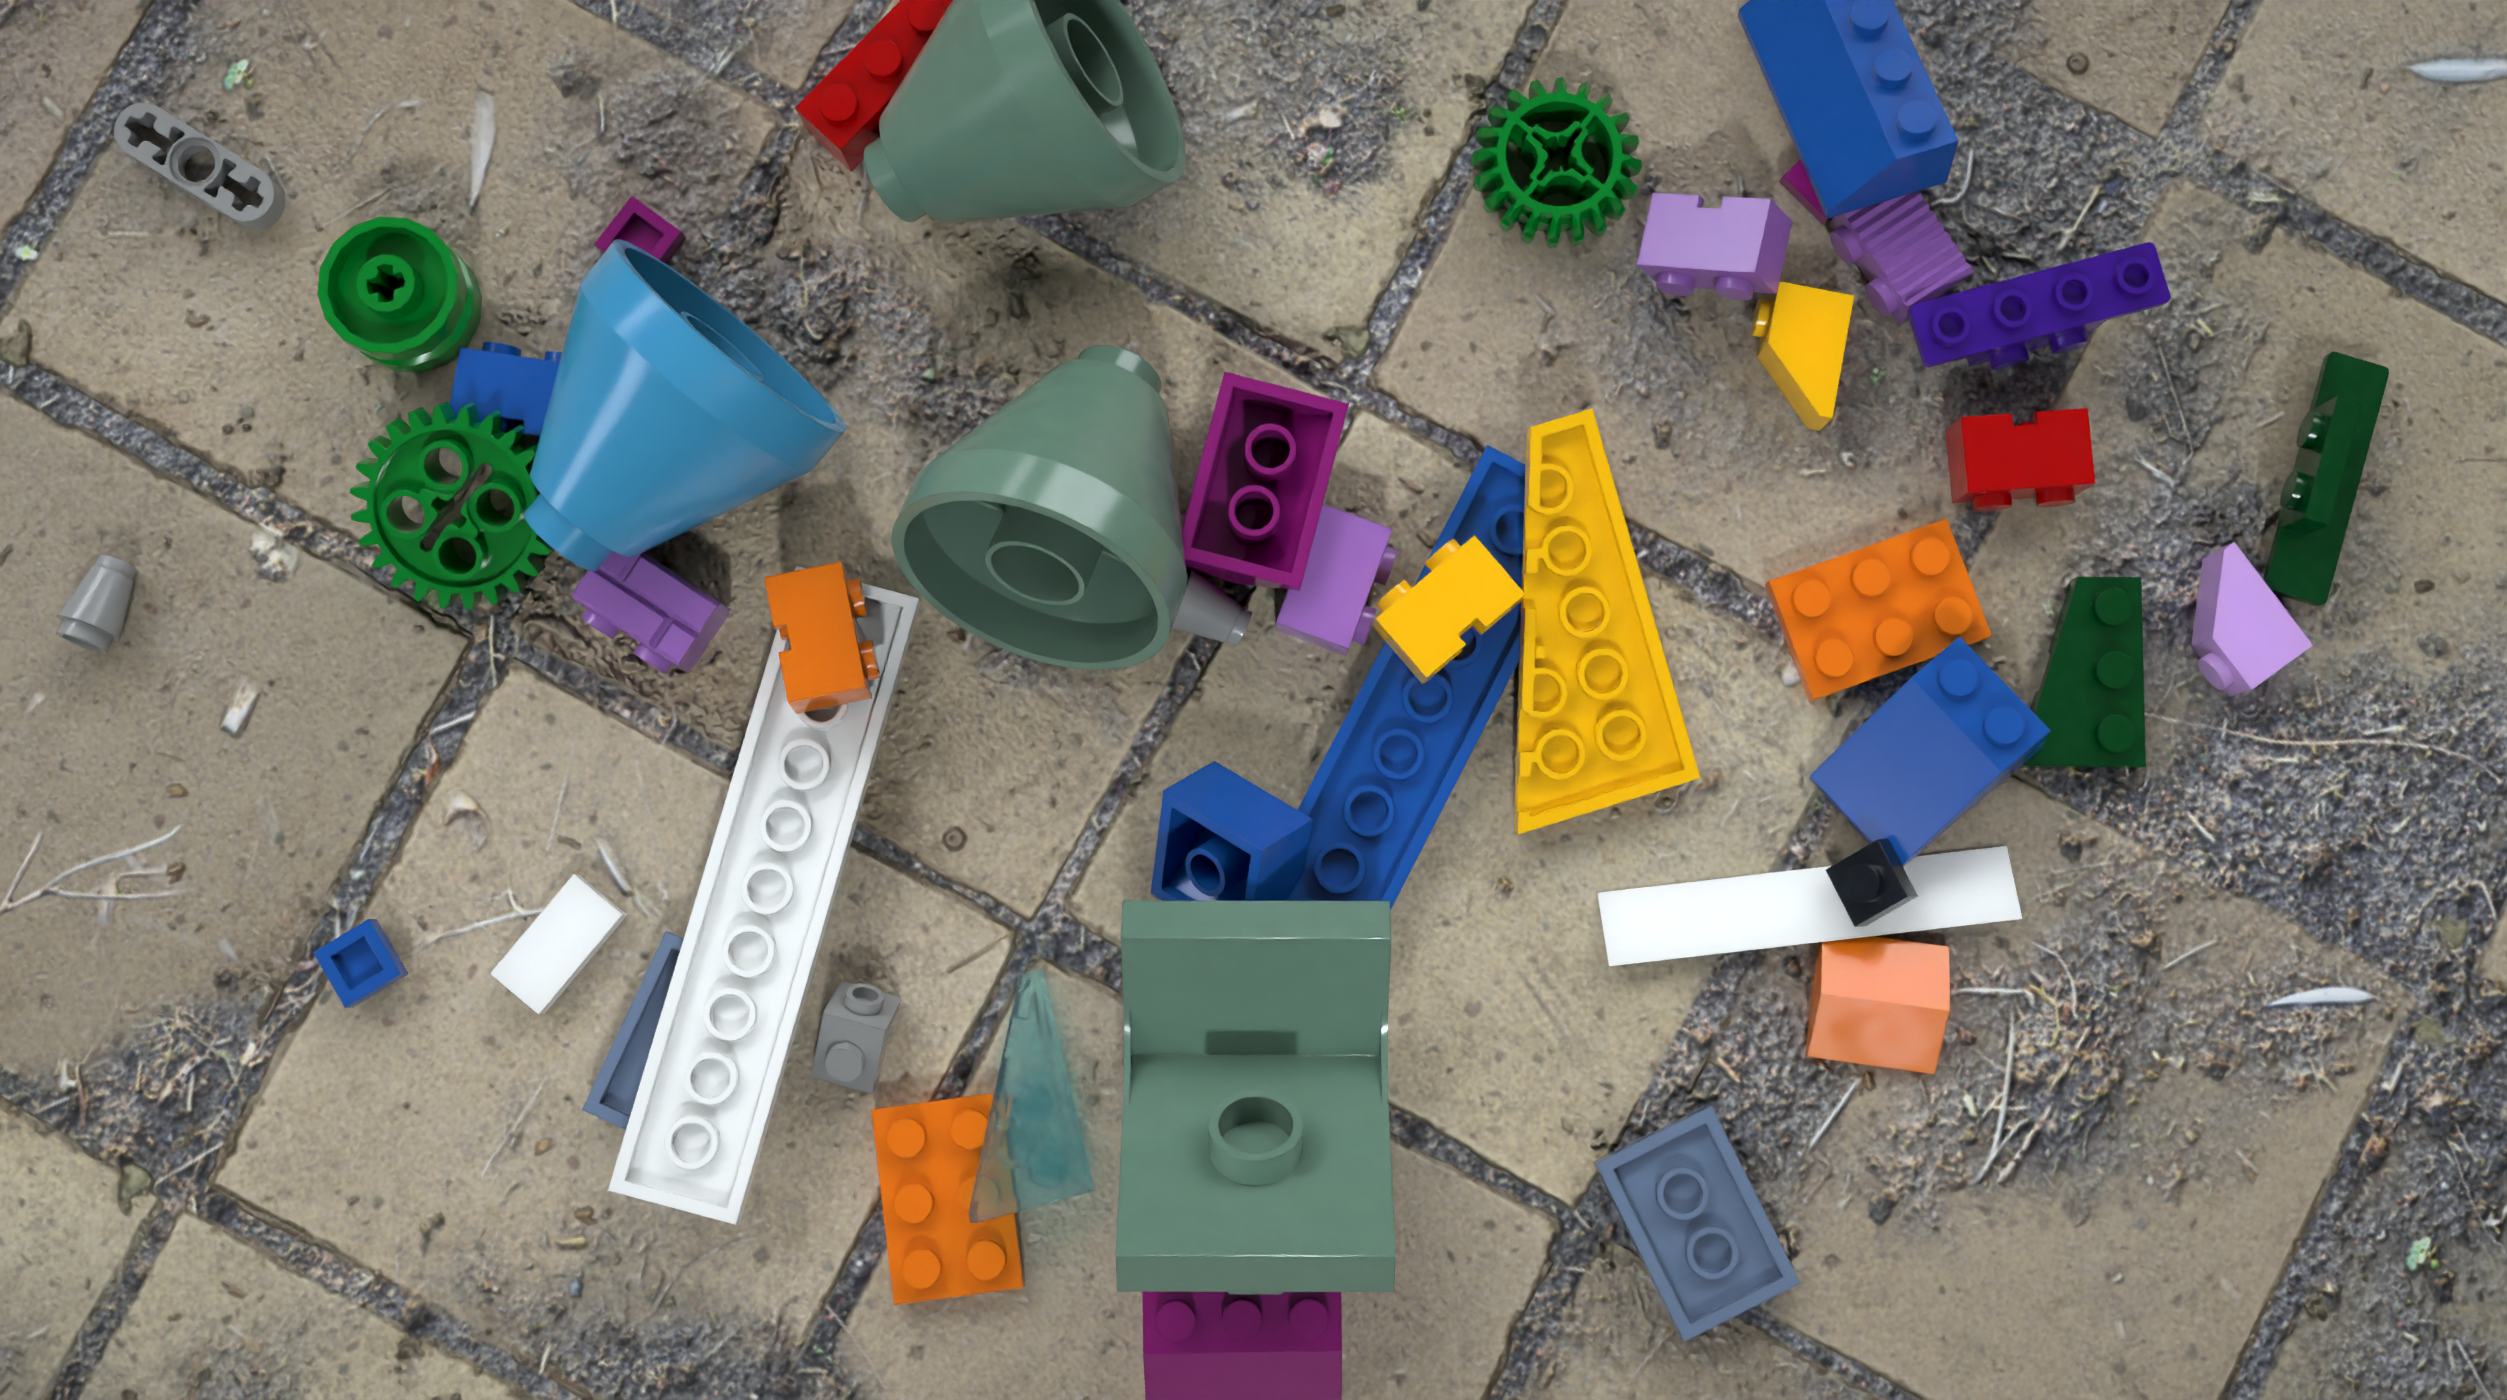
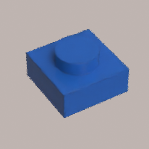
(360, 963)

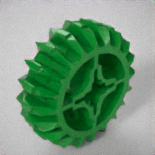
(1575, 181)

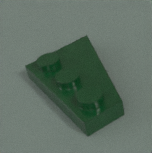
(2094, 679)

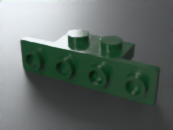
(2325, 478)

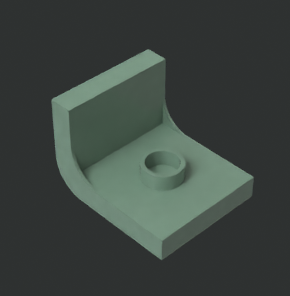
(1255, 1098)

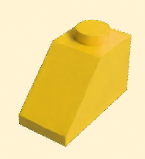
(1804, 346)

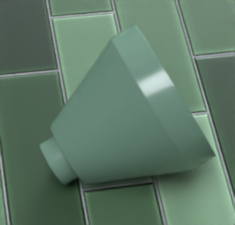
(1027, 115)
(1056, 519)

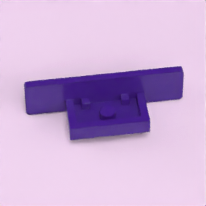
(2038, 309)

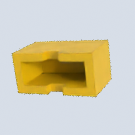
(1459, 592)

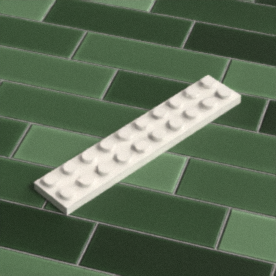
(757, 934)

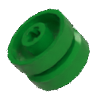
(399, 294)

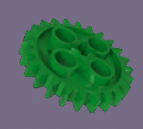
(412, 468)

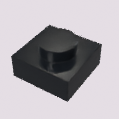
(1871, 882)

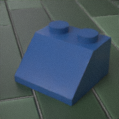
(1227, 841)

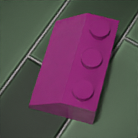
(1261, 483)
(1242, 1346)

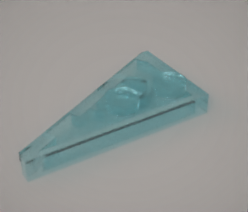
(1033, 1130)

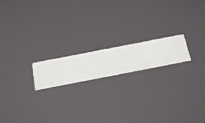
(1799, 908)

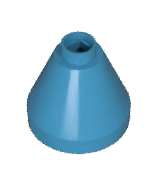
(664, 415)

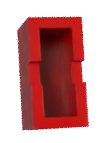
(2004, 462)

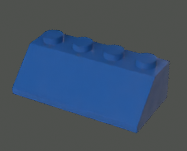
(1852, 98)

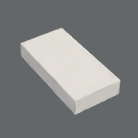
(558, 944)

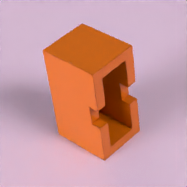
(819, 617)

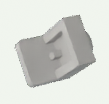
(854, 1036)

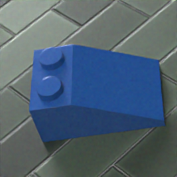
(1931, 752)

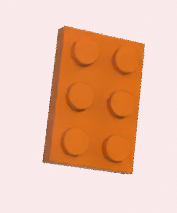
(1877, 609)
(927, 1182)

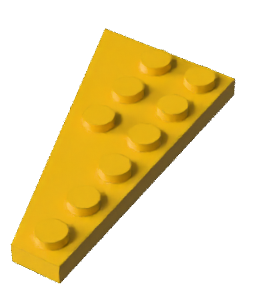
(1592, 670)

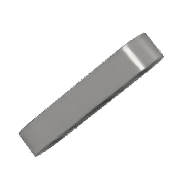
(188, 142)

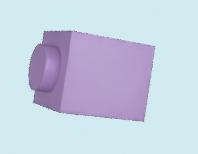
(2241, 624)

